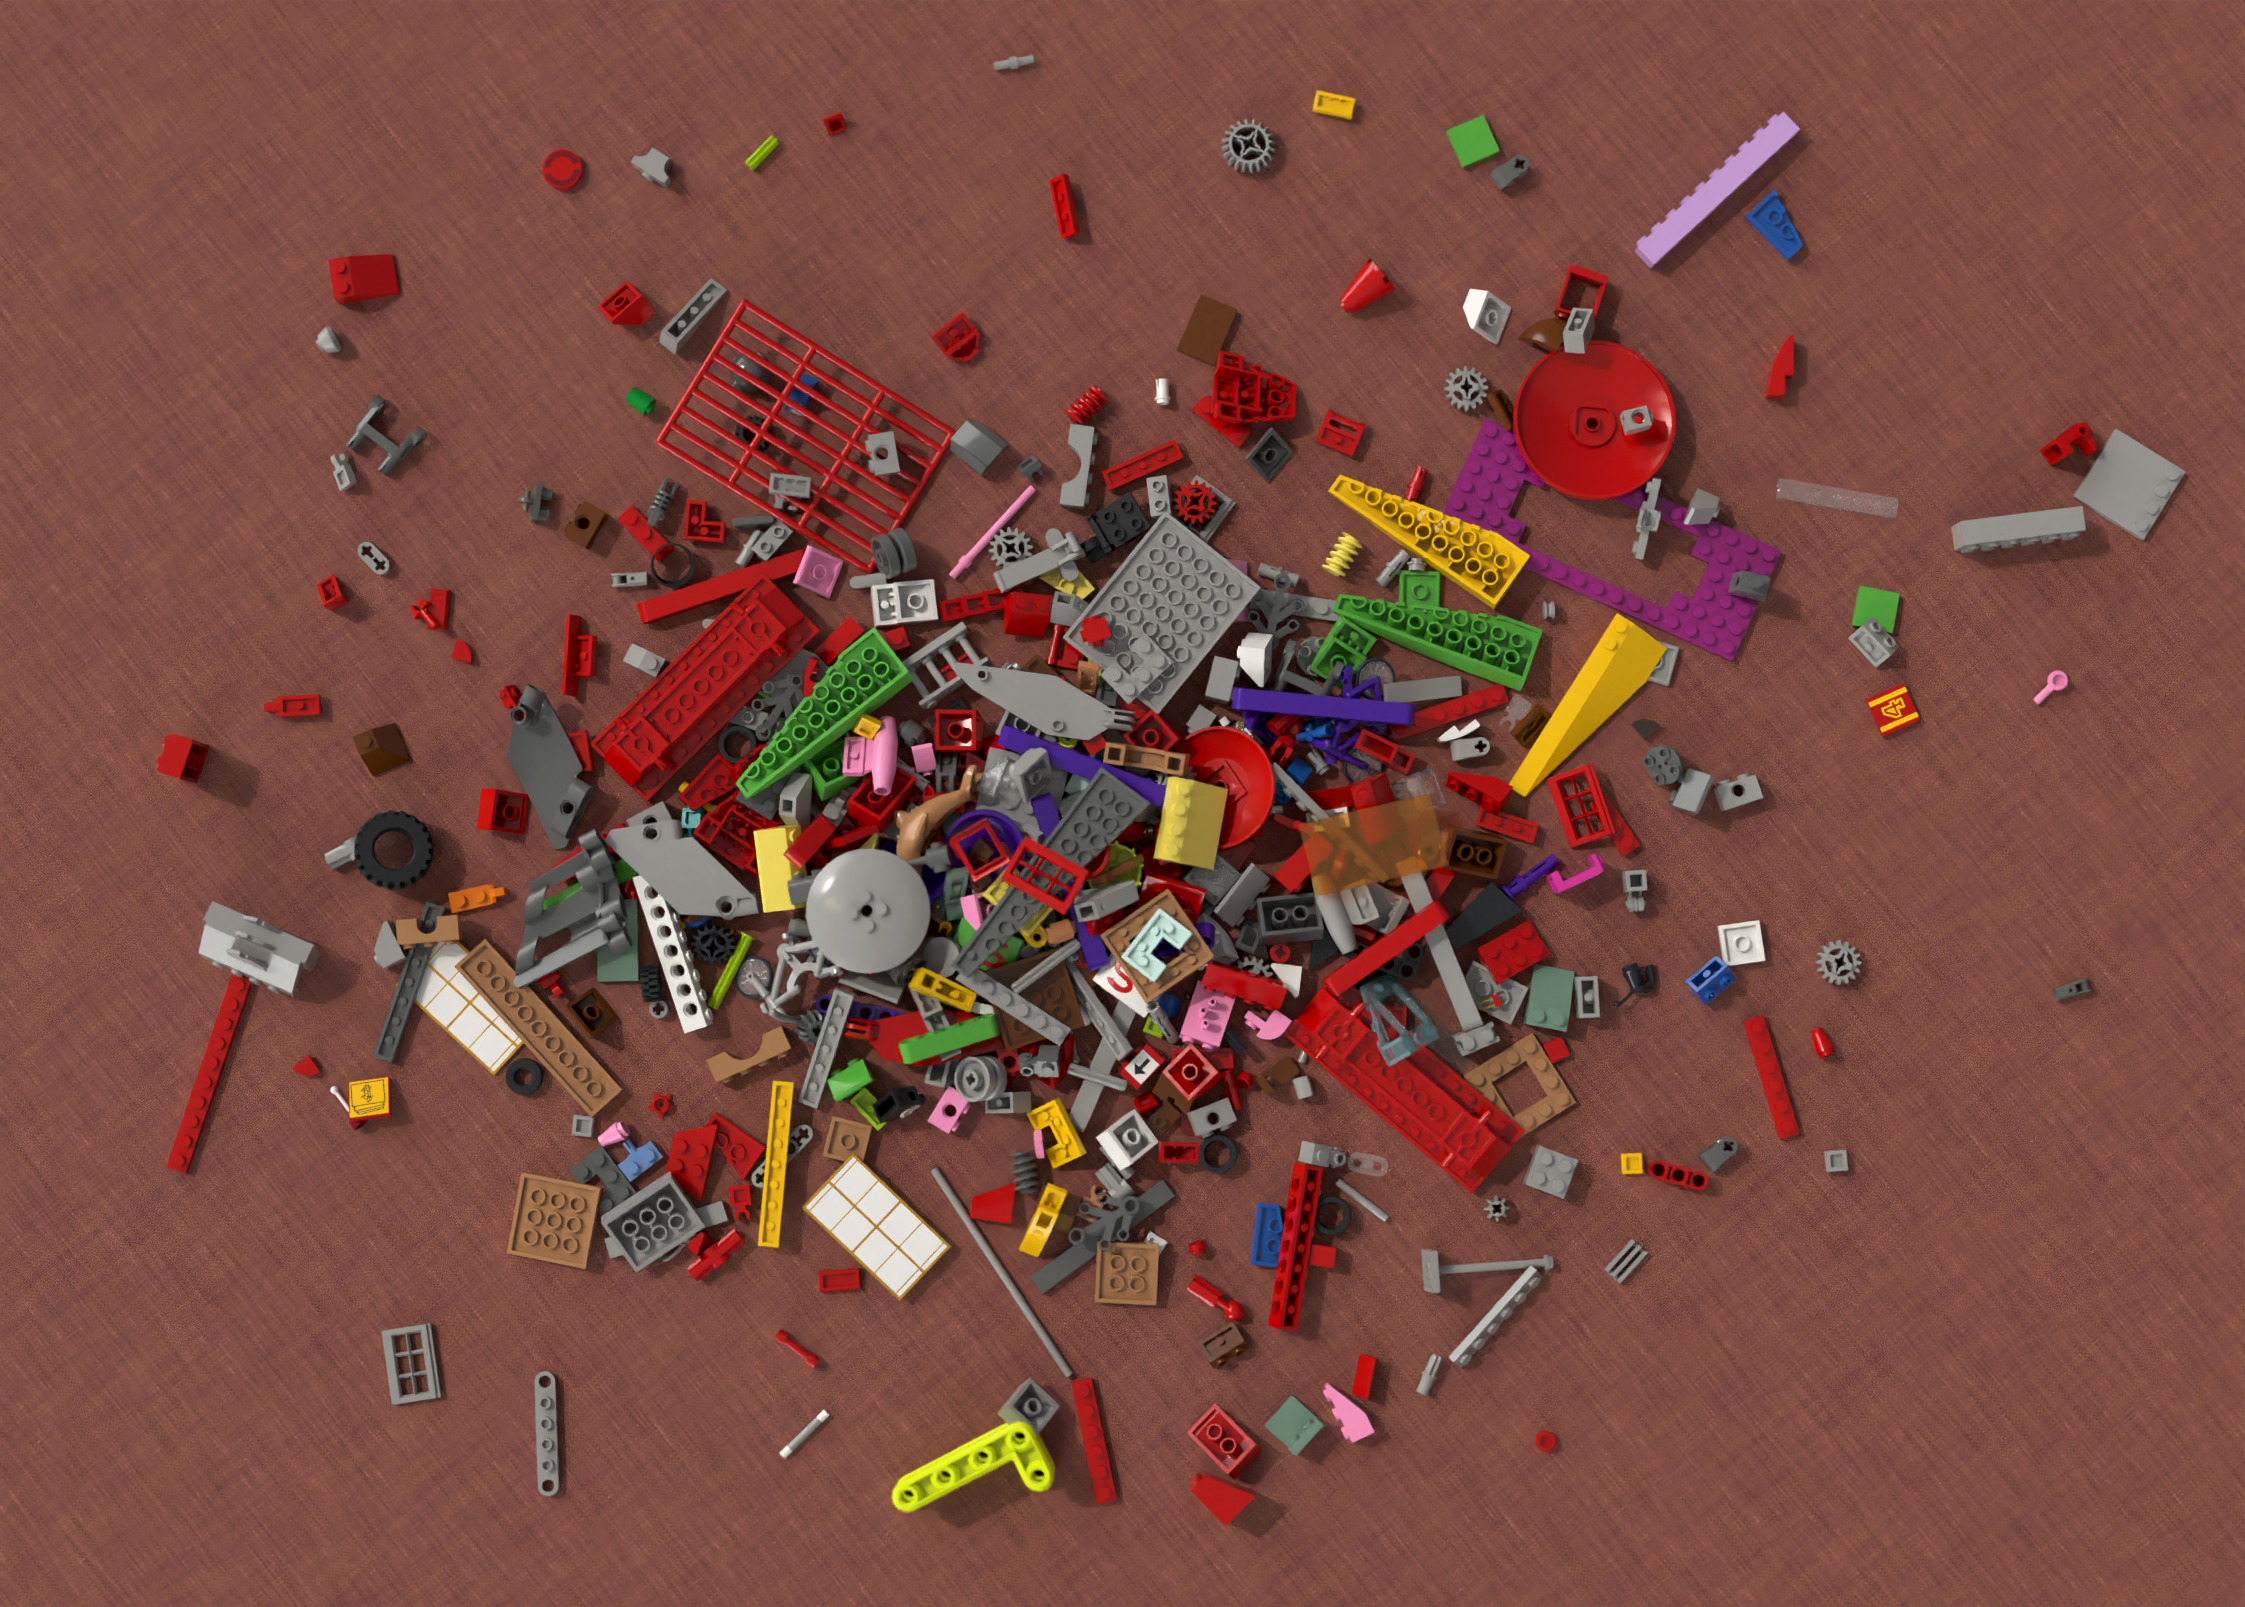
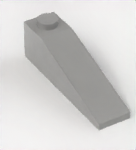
(692, 315)

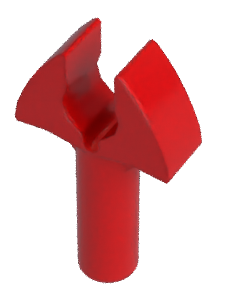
(417, 614)

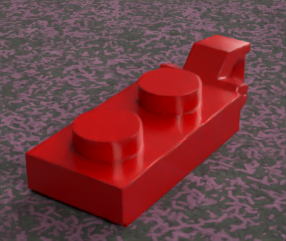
(295, 705)

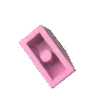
(924, 759)

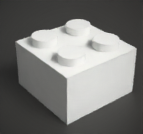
(1127, 1139)

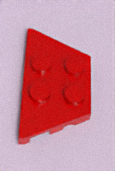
(692, 1157)

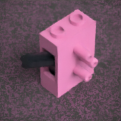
(1208, 1020)

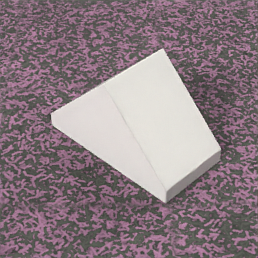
(1290, 975)

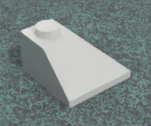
(1486, 314)

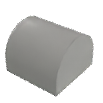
(1303, 1086)

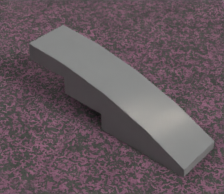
(933, 1017)

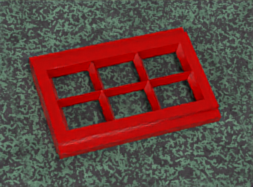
(1599, 800)
(1055, 859)

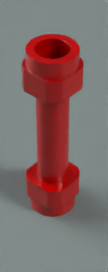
(810, 1359)

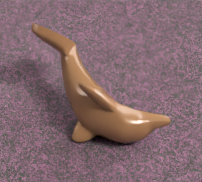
(925, 821)

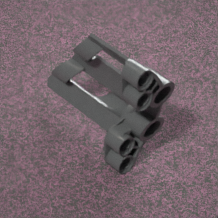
(592, 914)

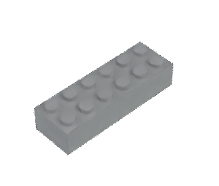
(2018, 528)

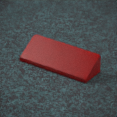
(1330, 798)

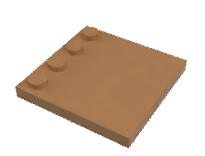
(554, 1220)

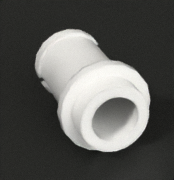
(1162, 391)

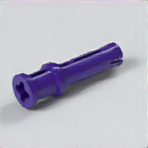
(1523, 882)

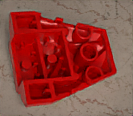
(1249, 394)
(730, 833)

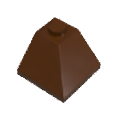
(381, 748)

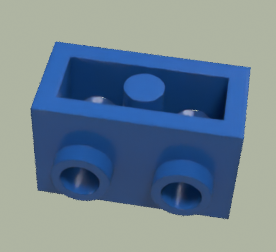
(1710, 980)

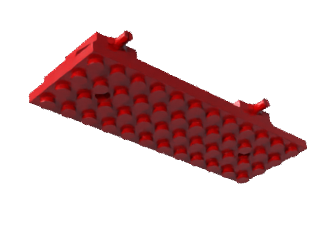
(704, 687)
(1414, 1095)

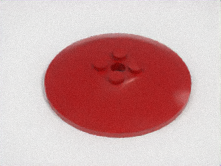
(1244, 768)

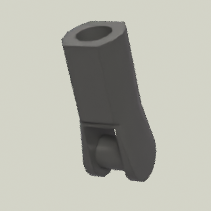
(2069, 990)

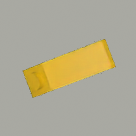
(942, 989)

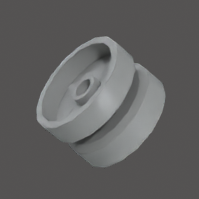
(980, 1078)

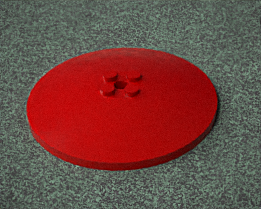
(1597, 385)

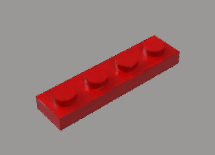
(1142, 465)

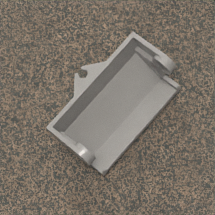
(255, 949)

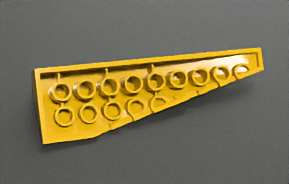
(1439, 540)
(1607, 680)

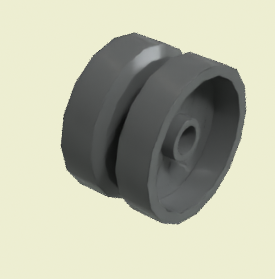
(893, 553)

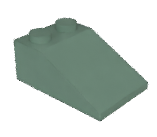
(1549, 998)

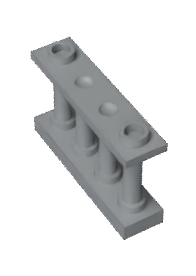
(925, 657)

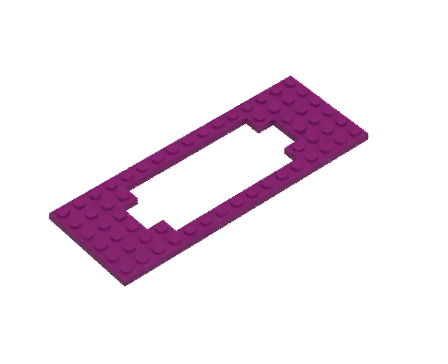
(1708, 621)

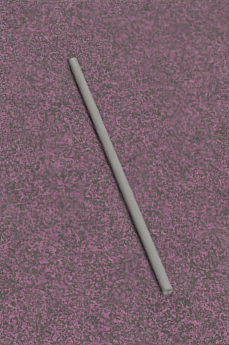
(1001, 1272)

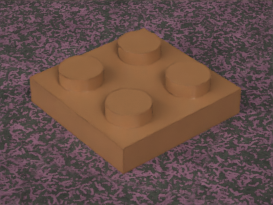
(847, 1138)

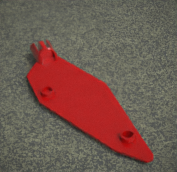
(888, 1032)

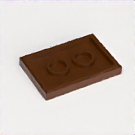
(1207, 330)

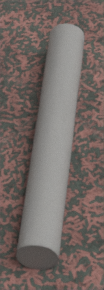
(1362, 1200)

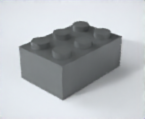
(1289, 919)

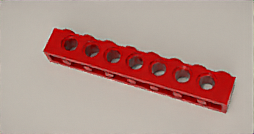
(1295, 1246)

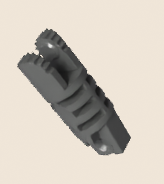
(661, 503)

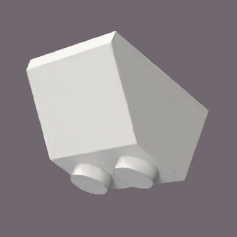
(1256, 656)

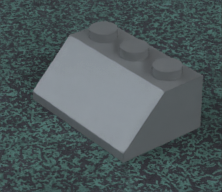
(1242, 896)
(878, 985)

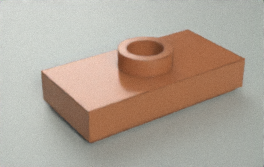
(1087, 677)

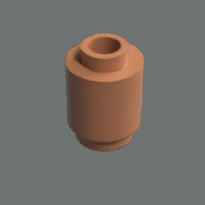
(1060, 931)

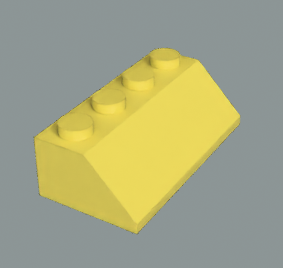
(775, 868)

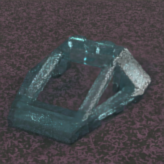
(1408, 1041)

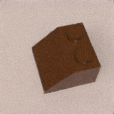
(1066, 1213)

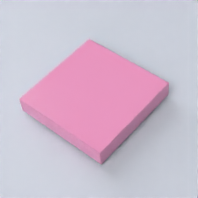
(818, 571)

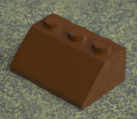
(1473, 851)

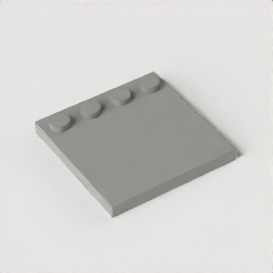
(2128, 484)

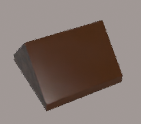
(591, 1013)

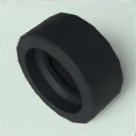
(728, 733)
(1219, 1138)
(1346, 1215)

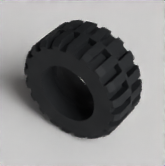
(388, 822)

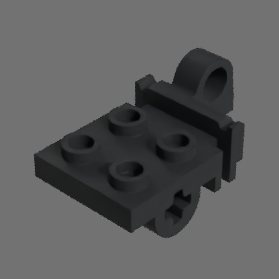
(1115, 526)

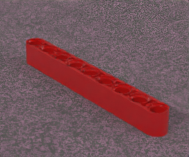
(718, 588)

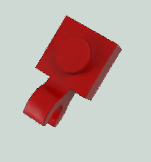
(551, 981)

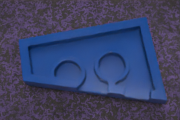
(1773, 224)

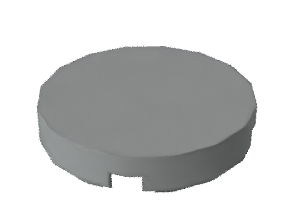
(940, 954)

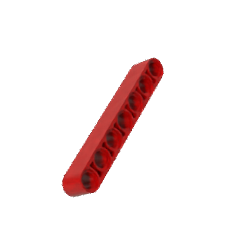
(1386, 948)

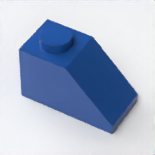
(1298, 773)

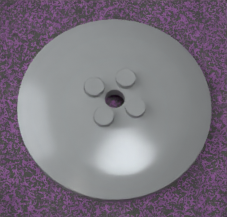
(898, 907)

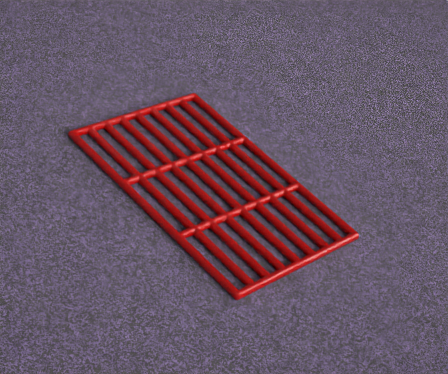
(772, 416)

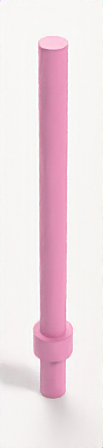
(965, 561)

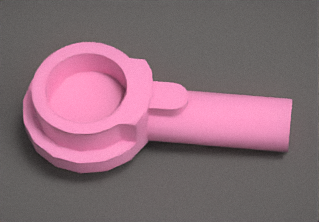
(2056, 681)

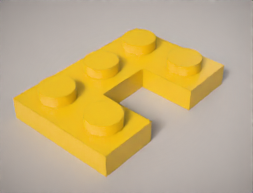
(1069, 1143)

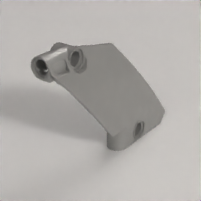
(682, 870)

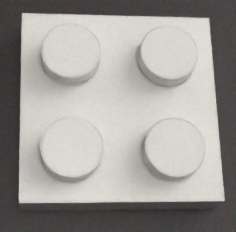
(1741, 943)

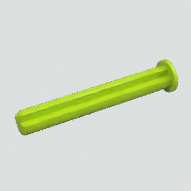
(730, 970)

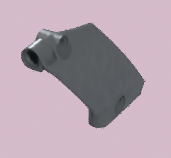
(547, 766)

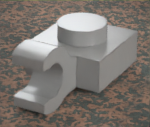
(343, 474)

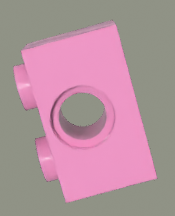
(941, 1119)

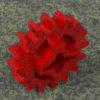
(1187, 493)

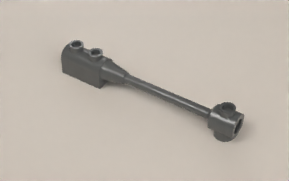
(936, 857)

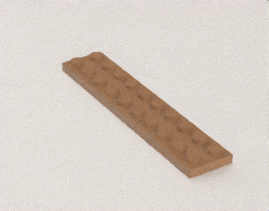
(538, 1028)

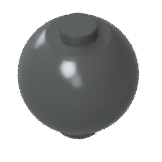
(752, 368)

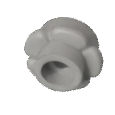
(1416, 564)

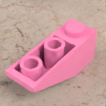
(1353, 1417)

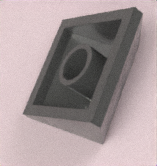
(1268, 455)

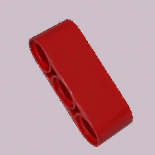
(810, 841)
(1687, 1175)

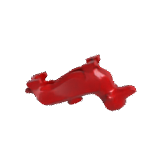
(1285, 744)

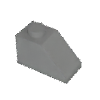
(1702, 508)
(645, 661)
(386, 949)
(1010, 1103)

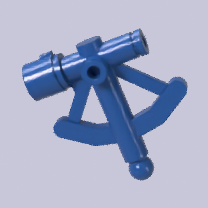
(1316, 728)

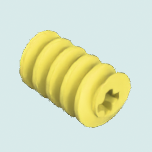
(1343, 554)

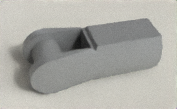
(633, 579)
(867, 581)

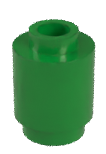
(641, 401)

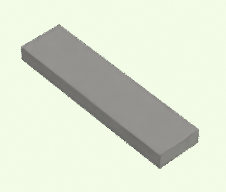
(1422, 689)

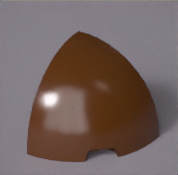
(1545, 333)

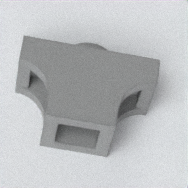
(653, 166)

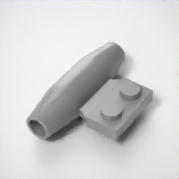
(1345, 909)

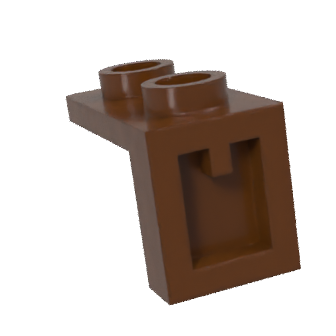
(1277, 1075)

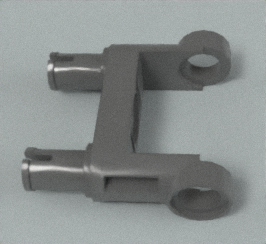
(395, 453)
(1285, 676)

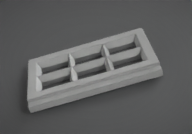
(1216, 519)
(392, 1363)

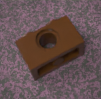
(585, 537)

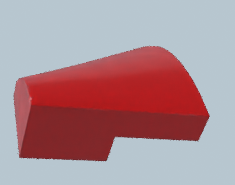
(994, 1205)

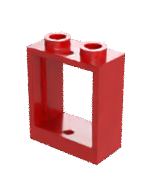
(1586, 276)

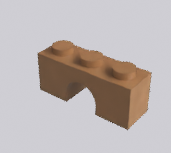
(447, 930)

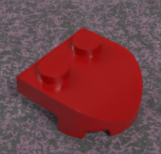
(958, 338)

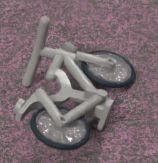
(756, 975)

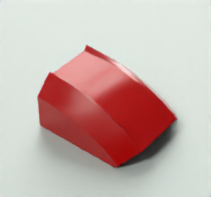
(958, 731)

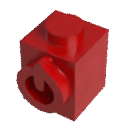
(1095, 631)

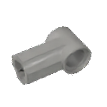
(341, 854)
(1114, 1183)

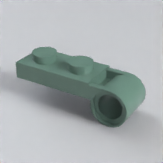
(954, 889)

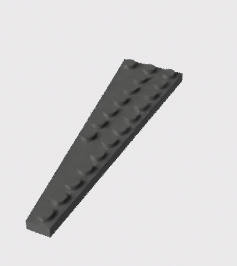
(1081, 835)

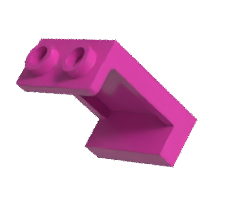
(1558, 885)

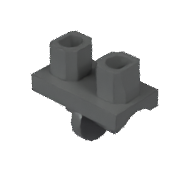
(539, 493)

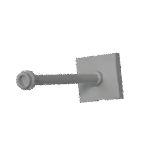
(1433, 1270)

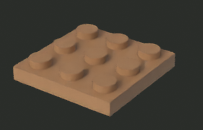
(1127, 1273)

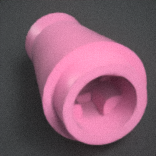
(615, 1133)

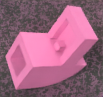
(1272, 1028)

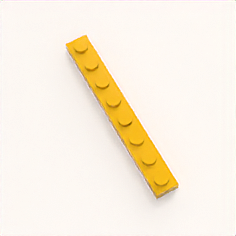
(776, 1164)

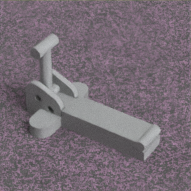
(1059, 556)

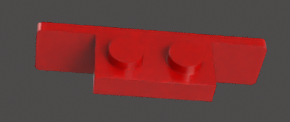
(578, 655)

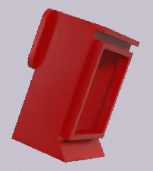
(1005, 858)

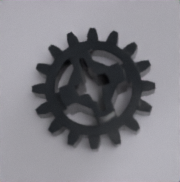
(703, 944)

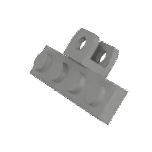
(1648, 518)

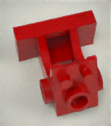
(2077, 434)

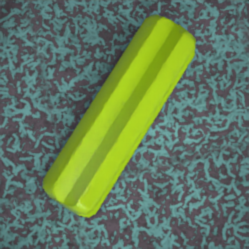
(762, 152)

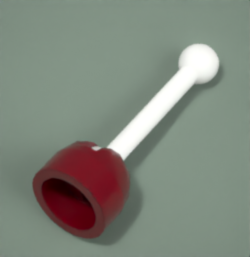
(356, 1124)

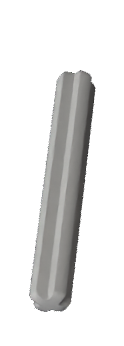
(1045, 965)

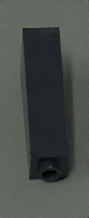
(1482, 914)

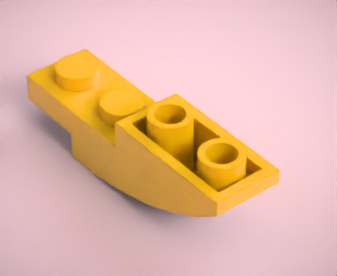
(1043, 1220)

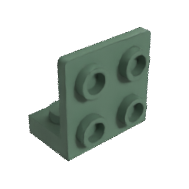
(1294, 1425)

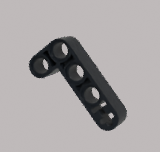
(1397, 962)

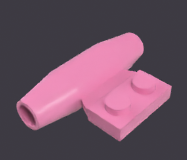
(878, 756)

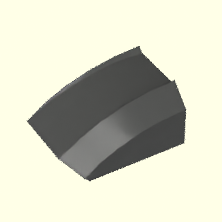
(977, 446)

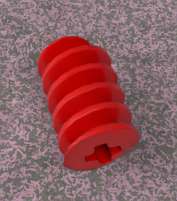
(1087, 405)

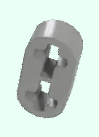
(371, 561)

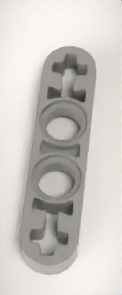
(804, 1141)

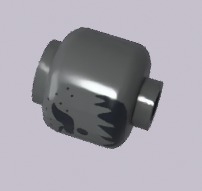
(911, 734)

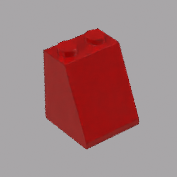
(1220, 1495)

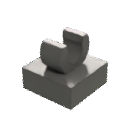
(1029, 466)

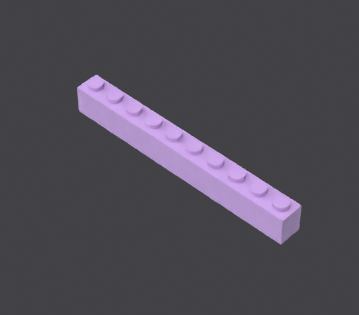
(1717, 189)

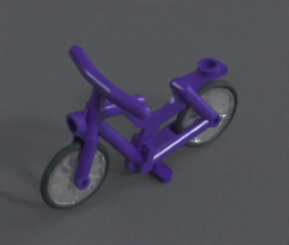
(1369, 684)

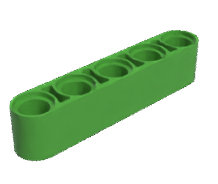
(949, 1038)

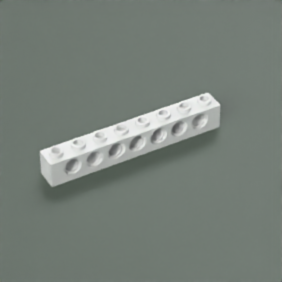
(689, 1020)

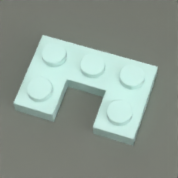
(1157, 928)

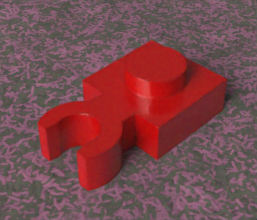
(740, 1196)

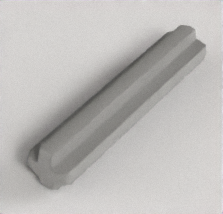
(1097, 1077)

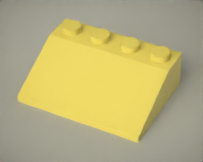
(1190, 823)

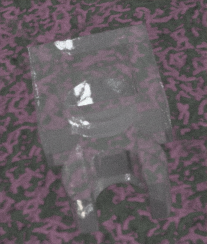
(1517, 709)

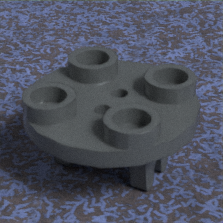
(1659, 756)

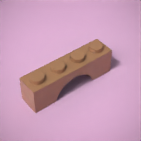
(1147, 758)
(773, 1044)

